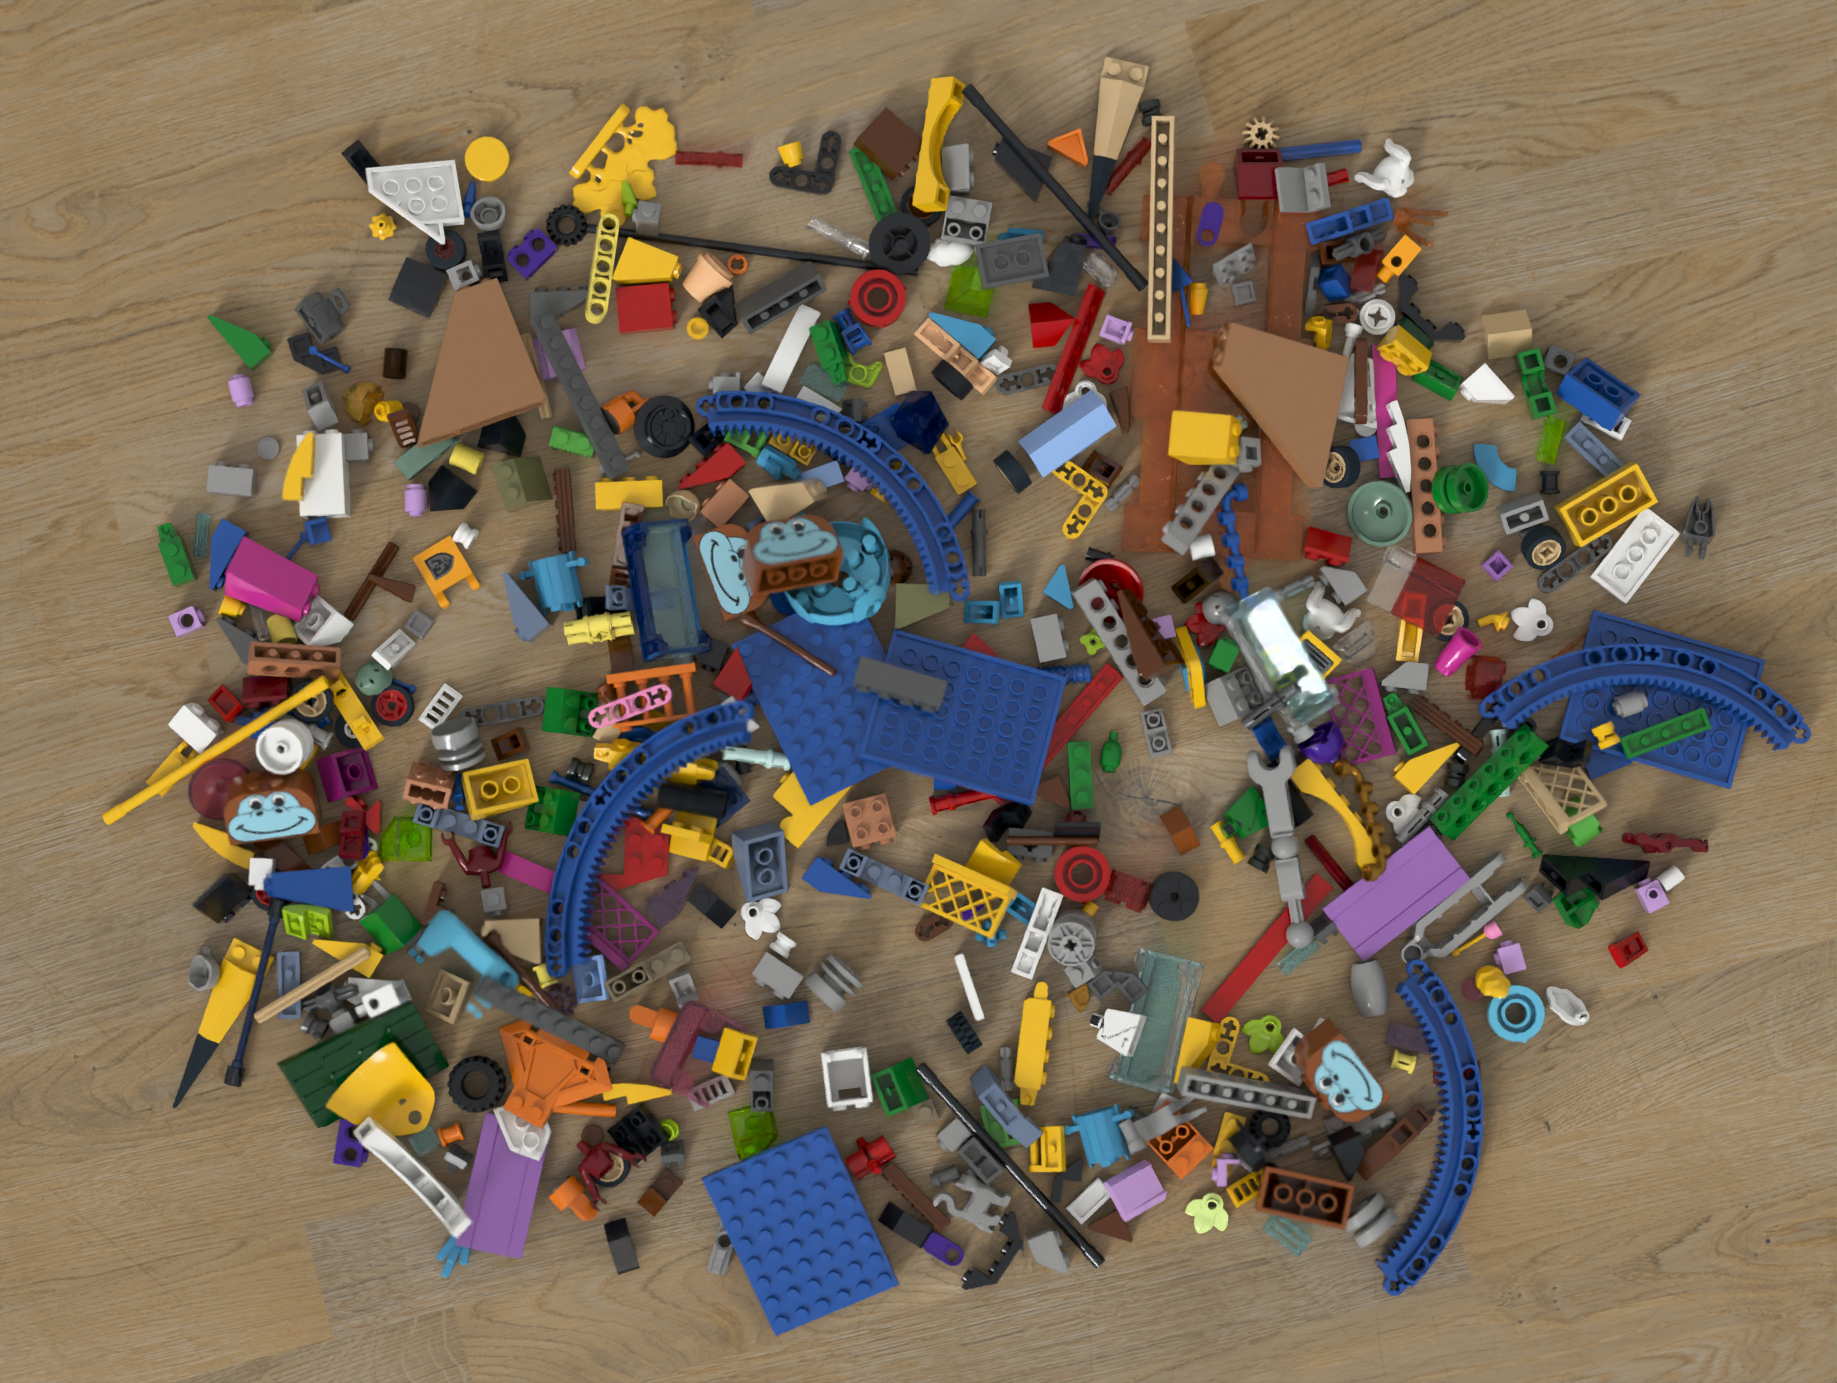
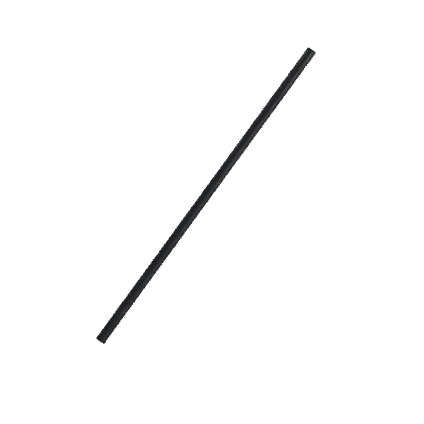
(748, 249)

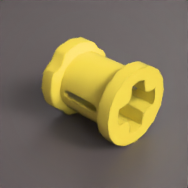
(543, 976)
(1403, 1061)

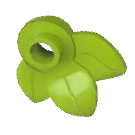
(1261, 1037)

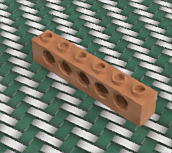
(1421, 543)

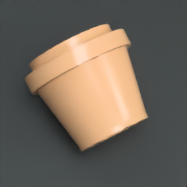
(707, 277)

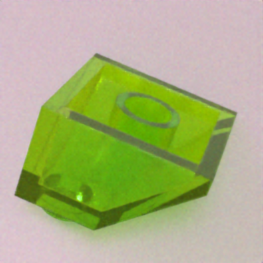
(966, 292)
(406, 841)
(752, 1131)

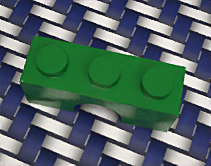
(1531, 374)
(1080, 775)

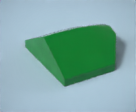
(1576, 908)

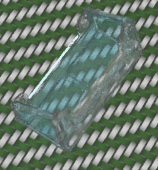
(1278, 656)
(1167, 1005)

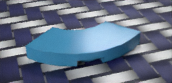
(1495, 470)

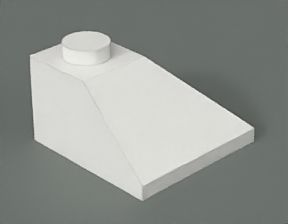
(1485, 387)
(322, 625)

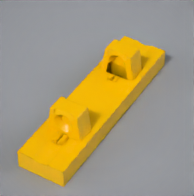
(355, 713)

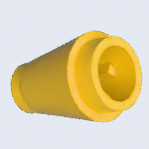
(1198, 298)

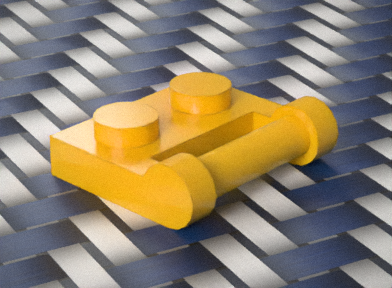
(1052, 1151)

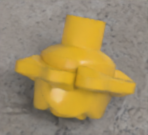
(382, 226)

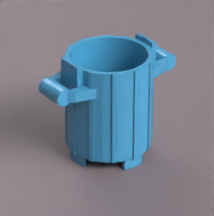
(557, 581)
(1101, 1134)

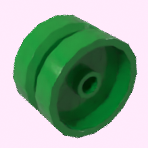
(1460, 488)

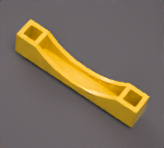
(944, 101)
(1310, 781)

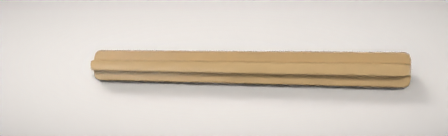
(312, 984)

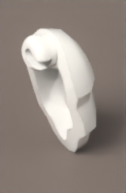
(949, 252)
(1567, 1006)

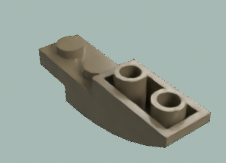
(647, 971)

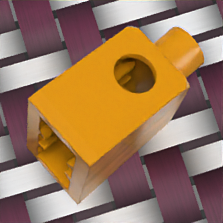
(1406, 250)

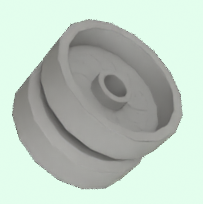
(1370, 1220)

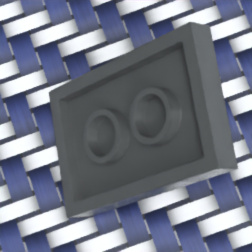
(1011, 261)

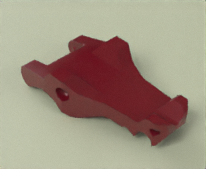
(1664, 842)

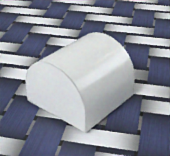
(1202, 547)
(1670, 878)

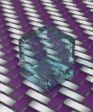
(424, 1141)

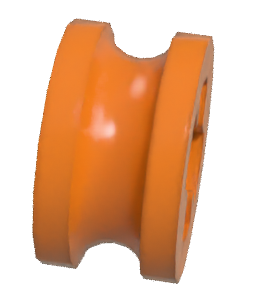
(737, 257)

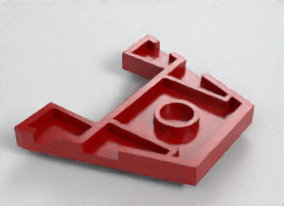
(644, 856)

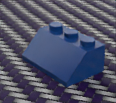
(1597, 394)

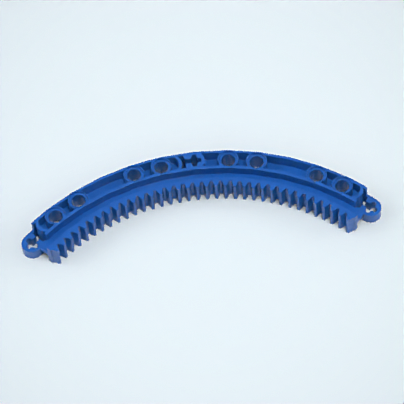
(916, 507)
(1722, 685)
(576, 875)
(1442, 1207)

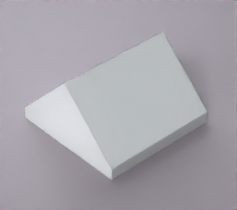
(1284, 1059)

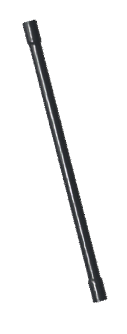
(979, 102)
(932, 1080)

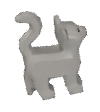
(978, 1203)

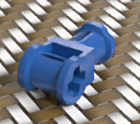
(852, 332)

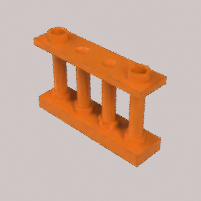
(641, 679)

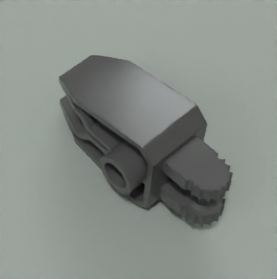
(1698, 528)

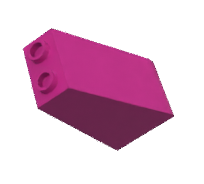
(270, 581)

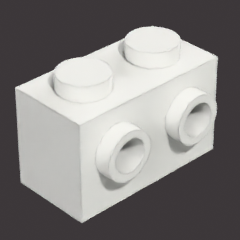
(196, 727)

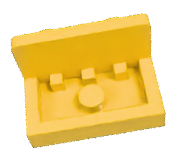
(691, 835)

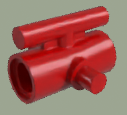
(870, 1157)

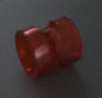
(1075, 816)

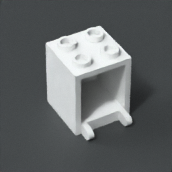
(847, 1070)

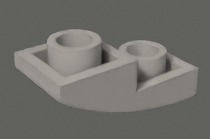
(1156, 733)

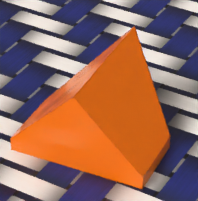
(1070, 147)

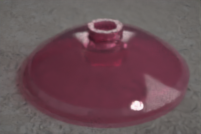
(204, 792)

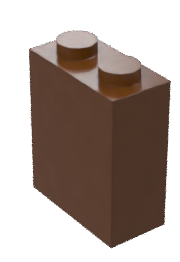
(889, 144)

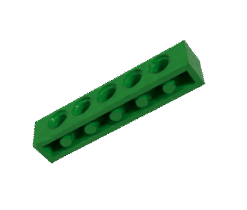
(1489, 782)

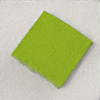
(306, 919)

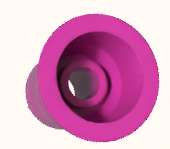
(1457, 651)

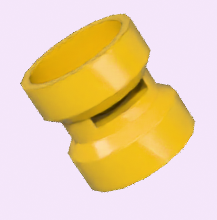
(1603, 730)

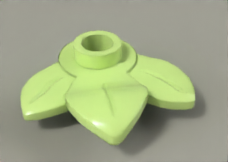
(1208, 1216)

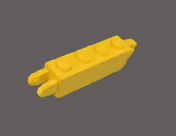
(620, 748)
(1032, 1044)

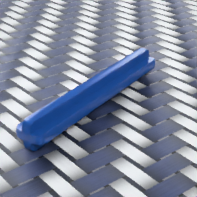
(1321, 150)

